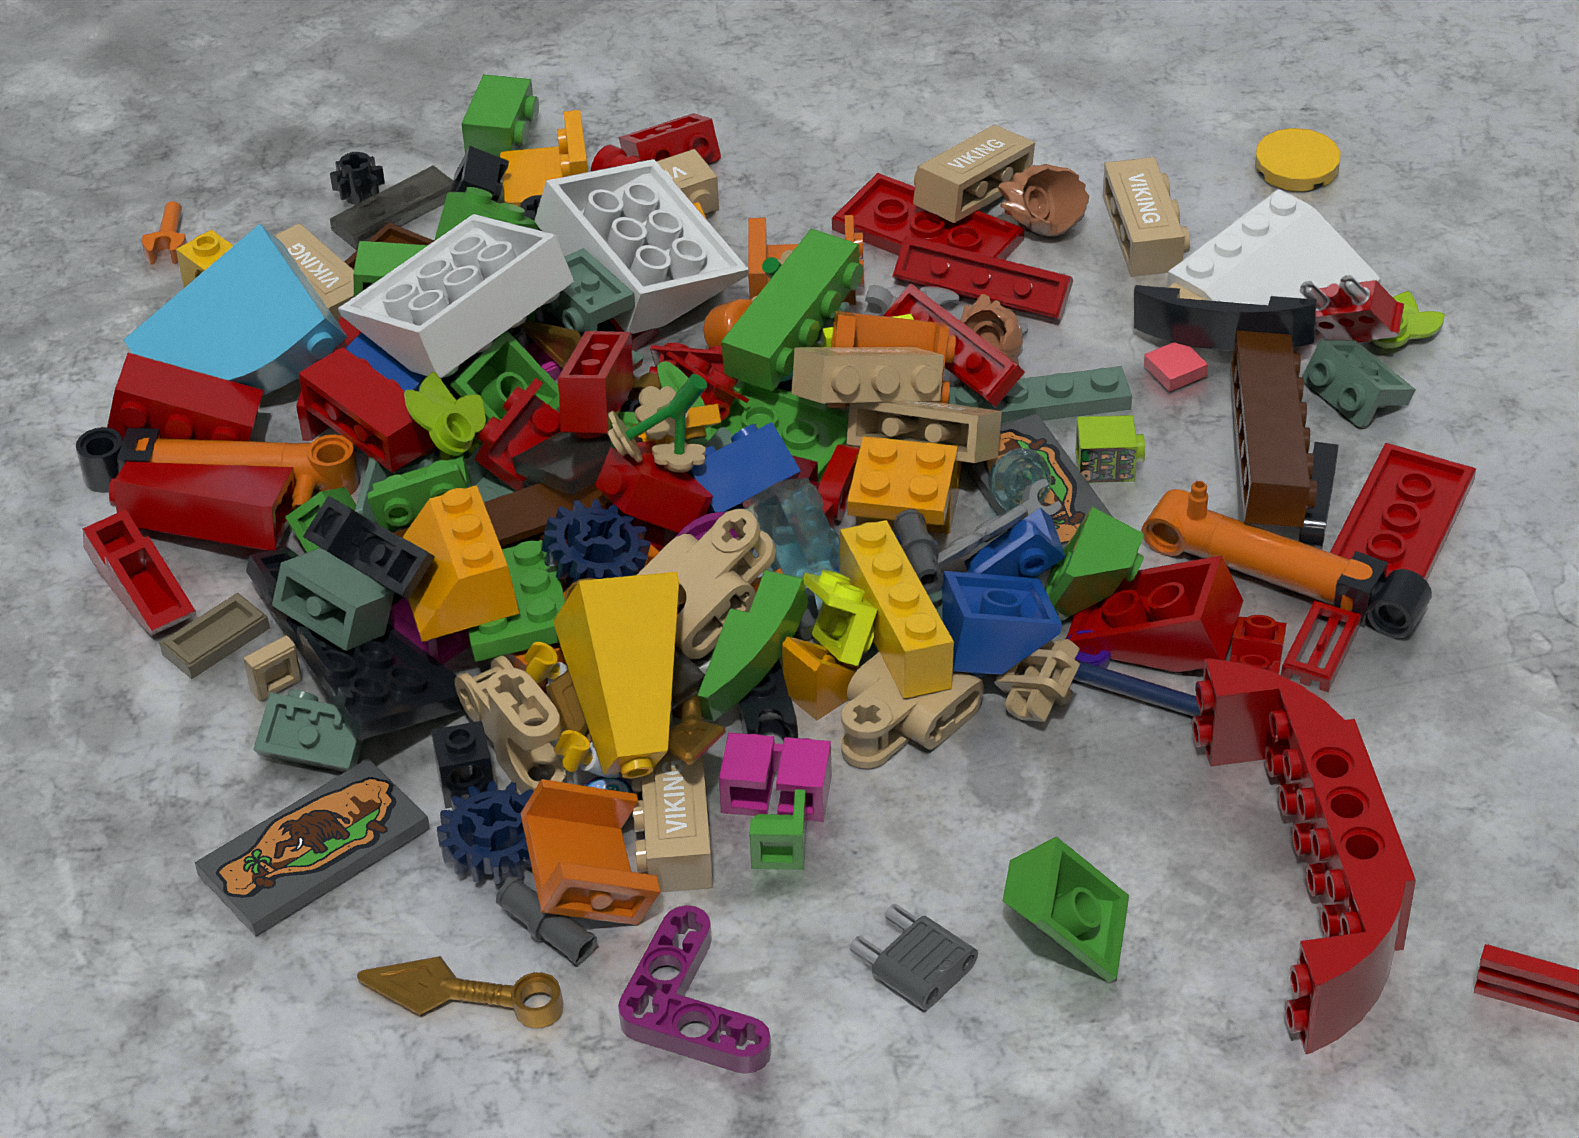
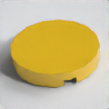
(1297, 159)

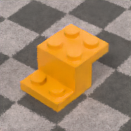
(902, 477)

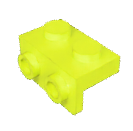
(844, 617)

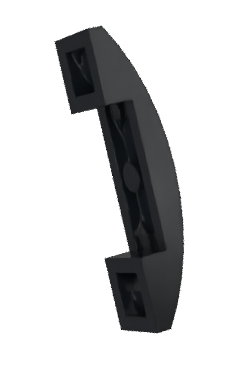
(1214, 323)
(369, 547)

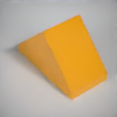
(815, 677)

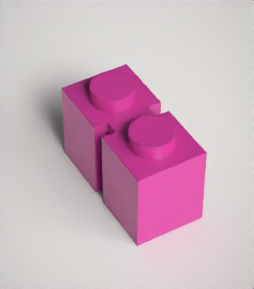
(750, 772)

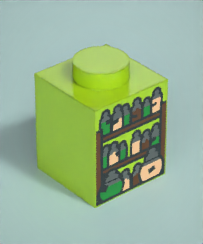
(1108, 448)

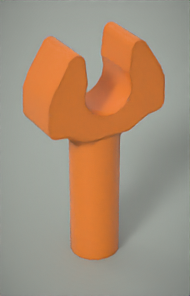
(166, 236)

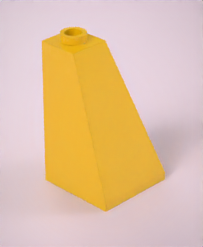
(621, 662)

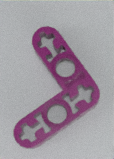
(674, 1010)

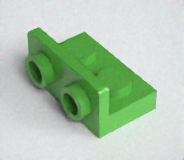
(403, 496)

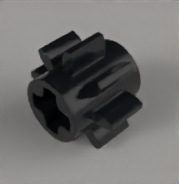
(357, 177)

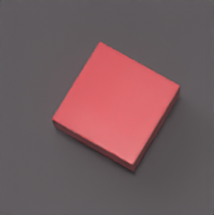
(1175, 365)

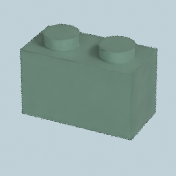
(333, 599)

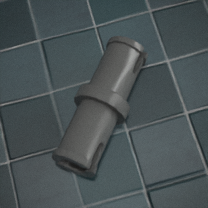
(919, 548)
(556, 929)

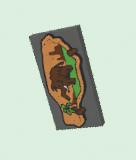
(1067, 482)
(311, 846)

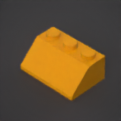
(469, 573)

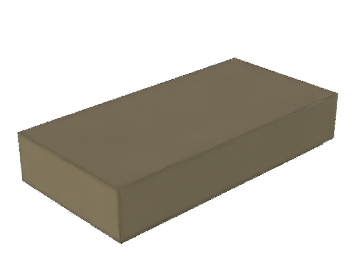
(214, 635)

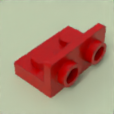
(673, 139)
(522, 427)

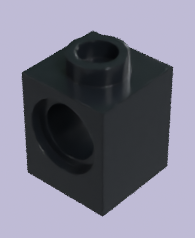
(462, 760)

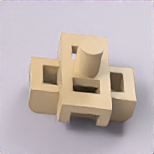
(1043, 683)

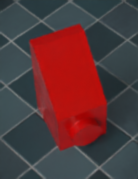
(651, 490)

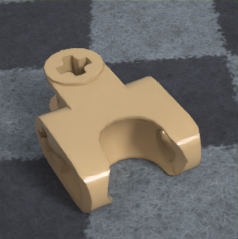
(714, 577)
(515, 719)
(884, 722)

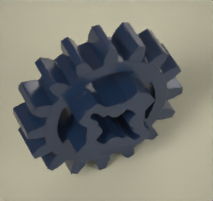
(594, 543)
(491, 832)

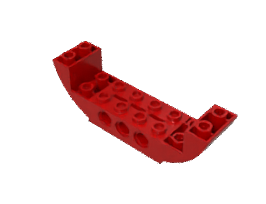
(1338, 827)

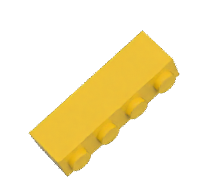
(906, 622)

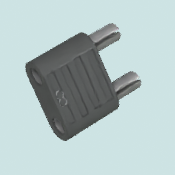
(921, 960)

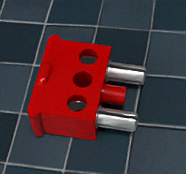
(1354, 310)

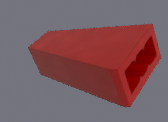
(207, 500)

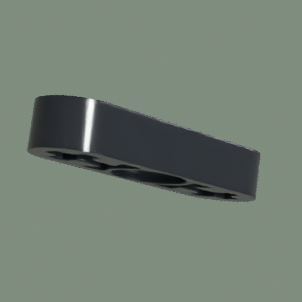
(1323, 472)

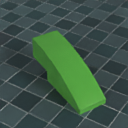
(752, 642)

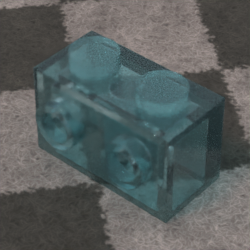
(797, 525)

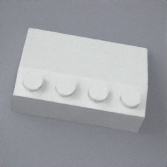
(644, 236)
(1270, 255)
(460, 293)

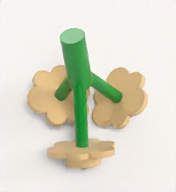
(659, 415)

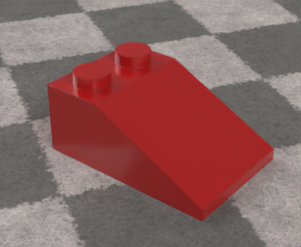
(1165, 617)

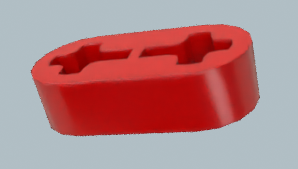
(838, 478)

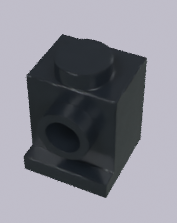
(480, 171)

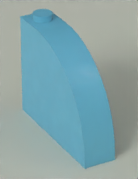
(243, 319)

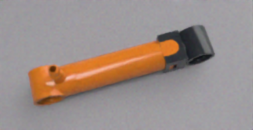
(317, 465)
(1357, 585)

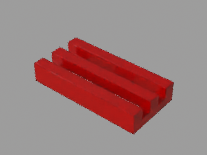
(1311, 670)
(1529, 982)

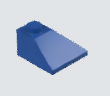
(995, 620)

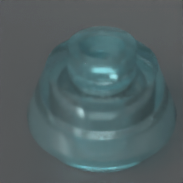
(1014, 473)

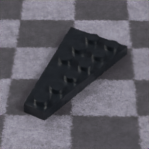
(373, 685)

